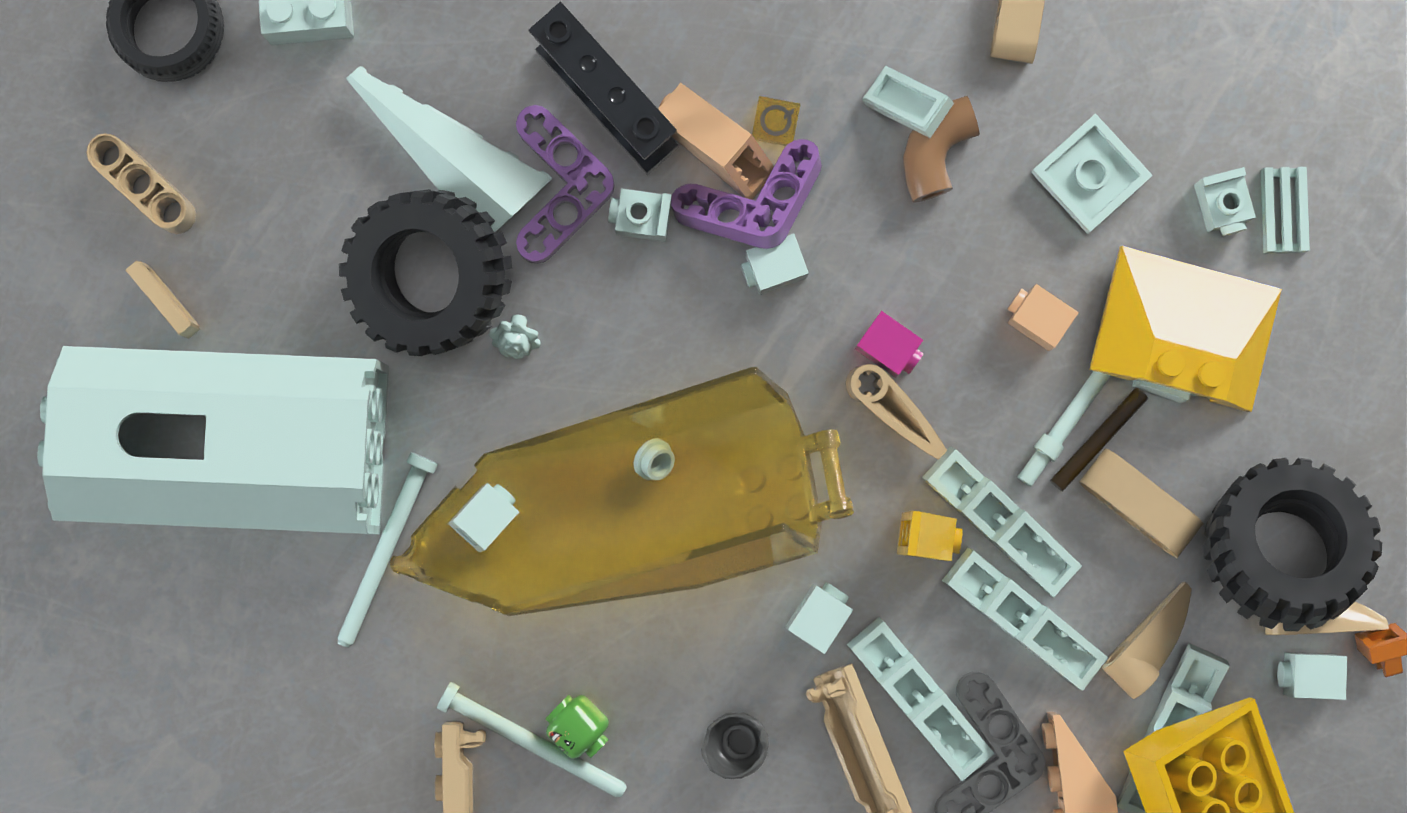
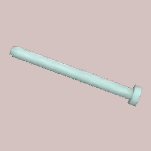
(385, 547)
(529, 741)

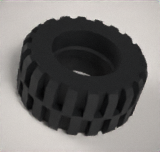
(374, 284)
(1322, 502)

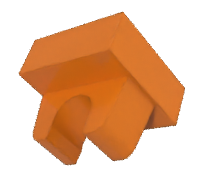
(1384, 648)

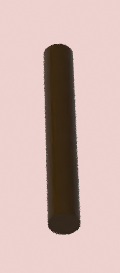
(1099, 439)

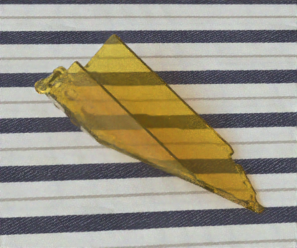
(605, 534)

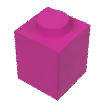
(890, 345)

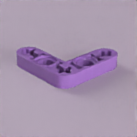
(573, 175)
(753, 213)

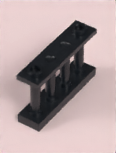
(604, 88)

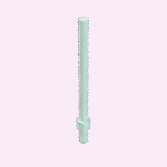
(1050, 445)

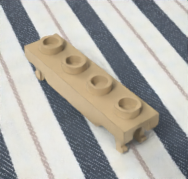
(858, 741)
(456, 782)

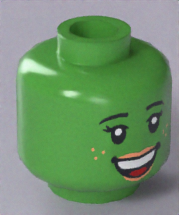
(577, 727)

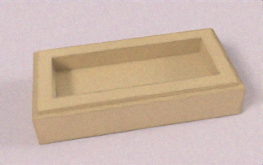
(163, 299)

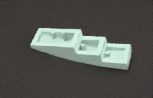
(1002, 521)
(1025, 619)
(1185, 697)
(920, 699)

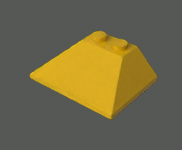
(1185, 328)

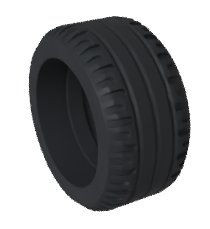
(172, 67)

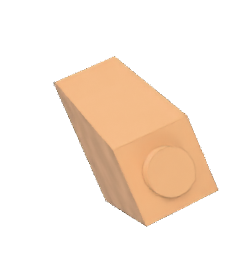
(717, 141)

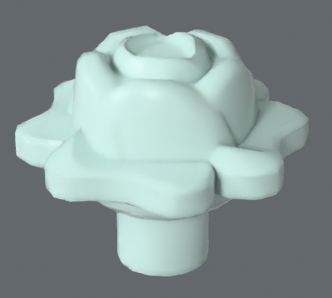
(514, 338)

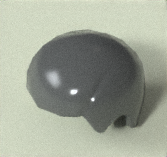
(735, 745)

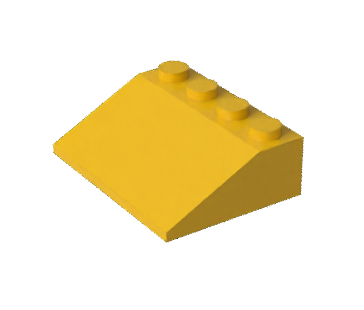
(1210, 765)

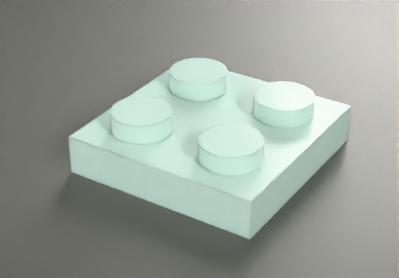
(1091, 173)

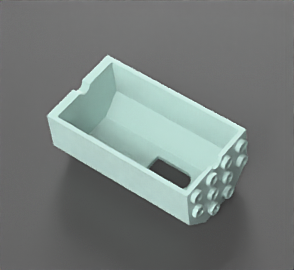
(283, 447)

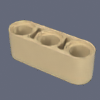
(1017, 30)
(125, 172)
(1141, 503)

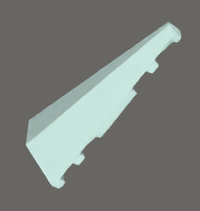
(452, 153)

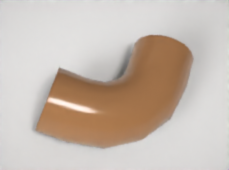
(926, 156)

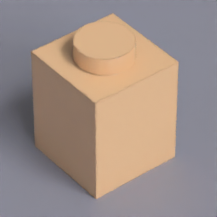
(1041, 316)

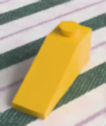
(928, 536)

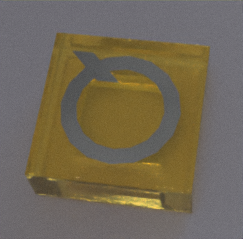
(775, 121)

